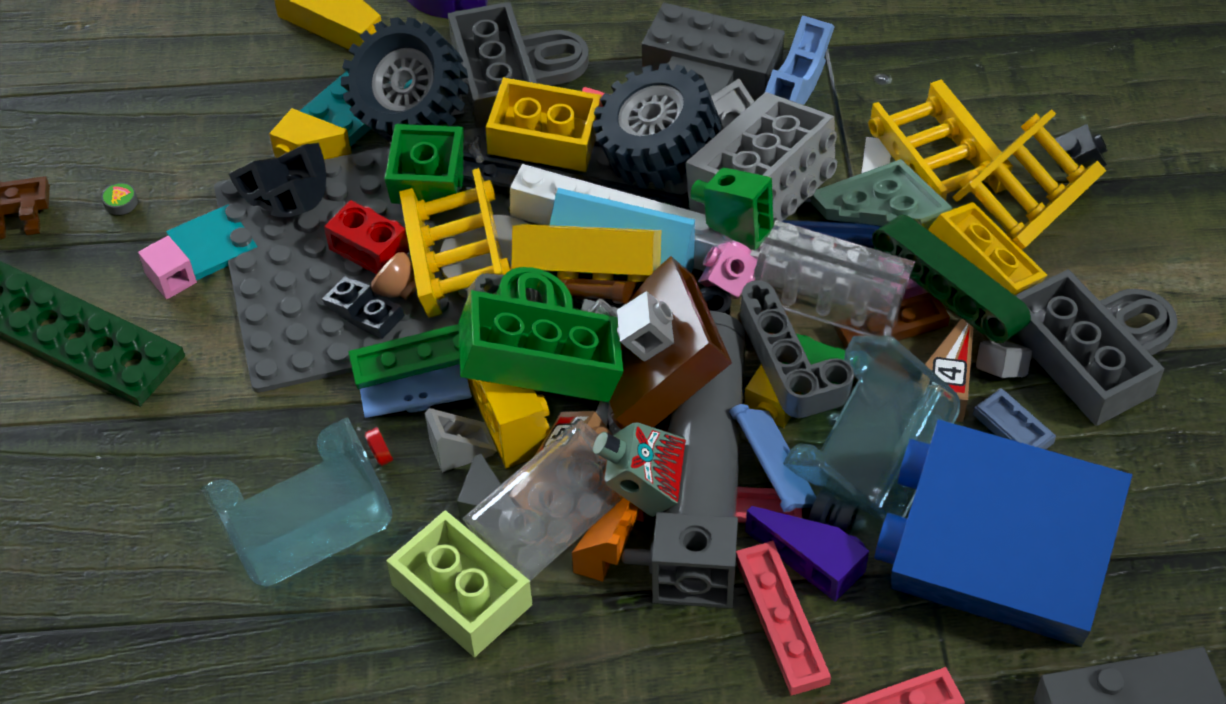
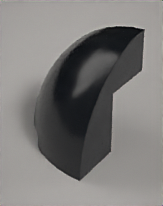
(285, 183)

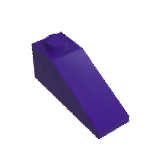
(812, 549)

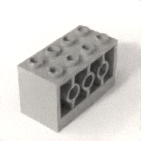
(775, 141)

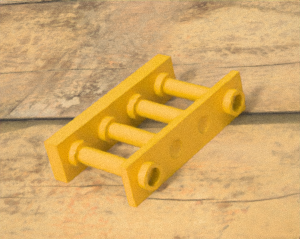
(955, 123)
(1059, 196)
(420, 237)

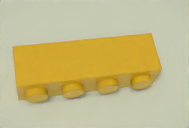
(587, 250)

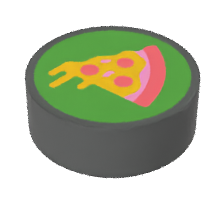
(119, 198)

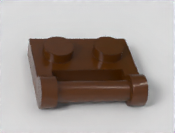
(615, 290)

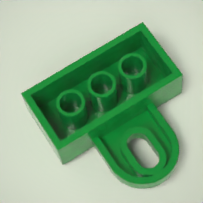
(539, 343)

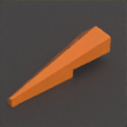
(606, 539)

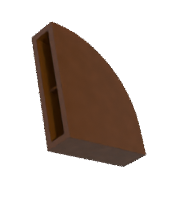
(665, 381)

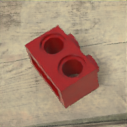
(365, 236)

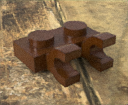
(25, 198)

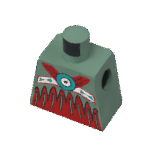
(643, 465)

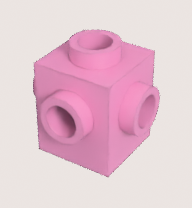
(728, 268)

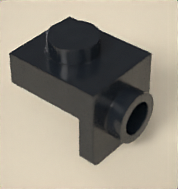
(1083, 145)

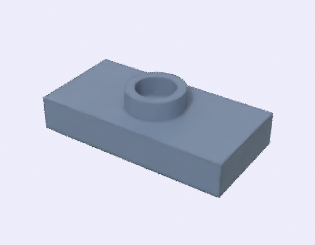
(1012, 421)

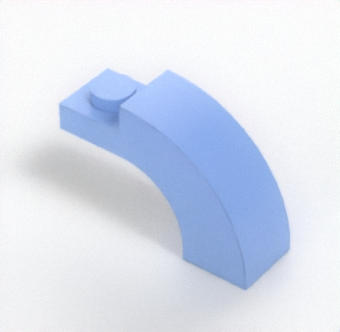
(804, 62)

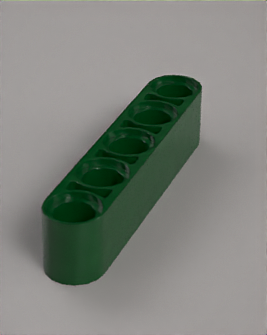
(954, 279)

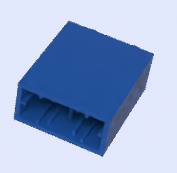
(1005, 531)

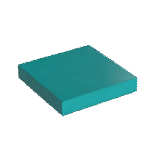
(208, 242)

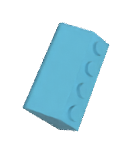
(586, 210)

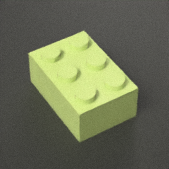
(460, 583)

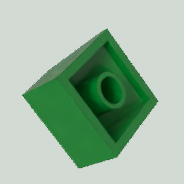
(426, 160)

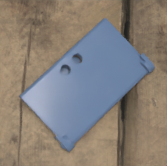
(437, 386)
(772, 451)

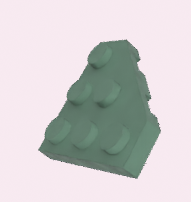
(880, 197)

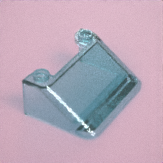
(889, 405)
(306, 514)

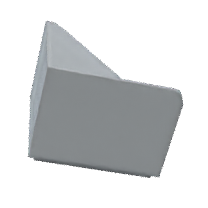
(1003, 359)

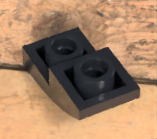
(360, 307)

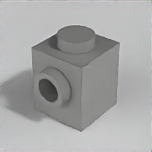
(645, 326)

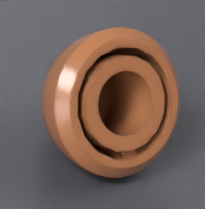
(395, 278)

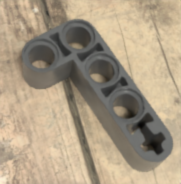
(785, 347)

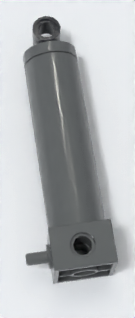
(698, 536)

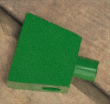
(737, 205)

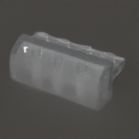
(834, 279)

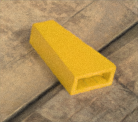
(332, 19)

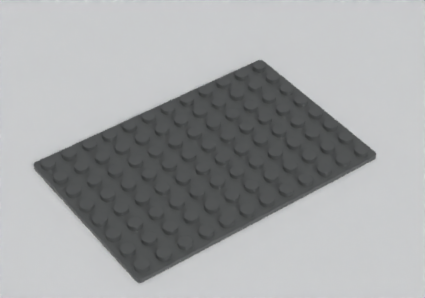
(282, 281)

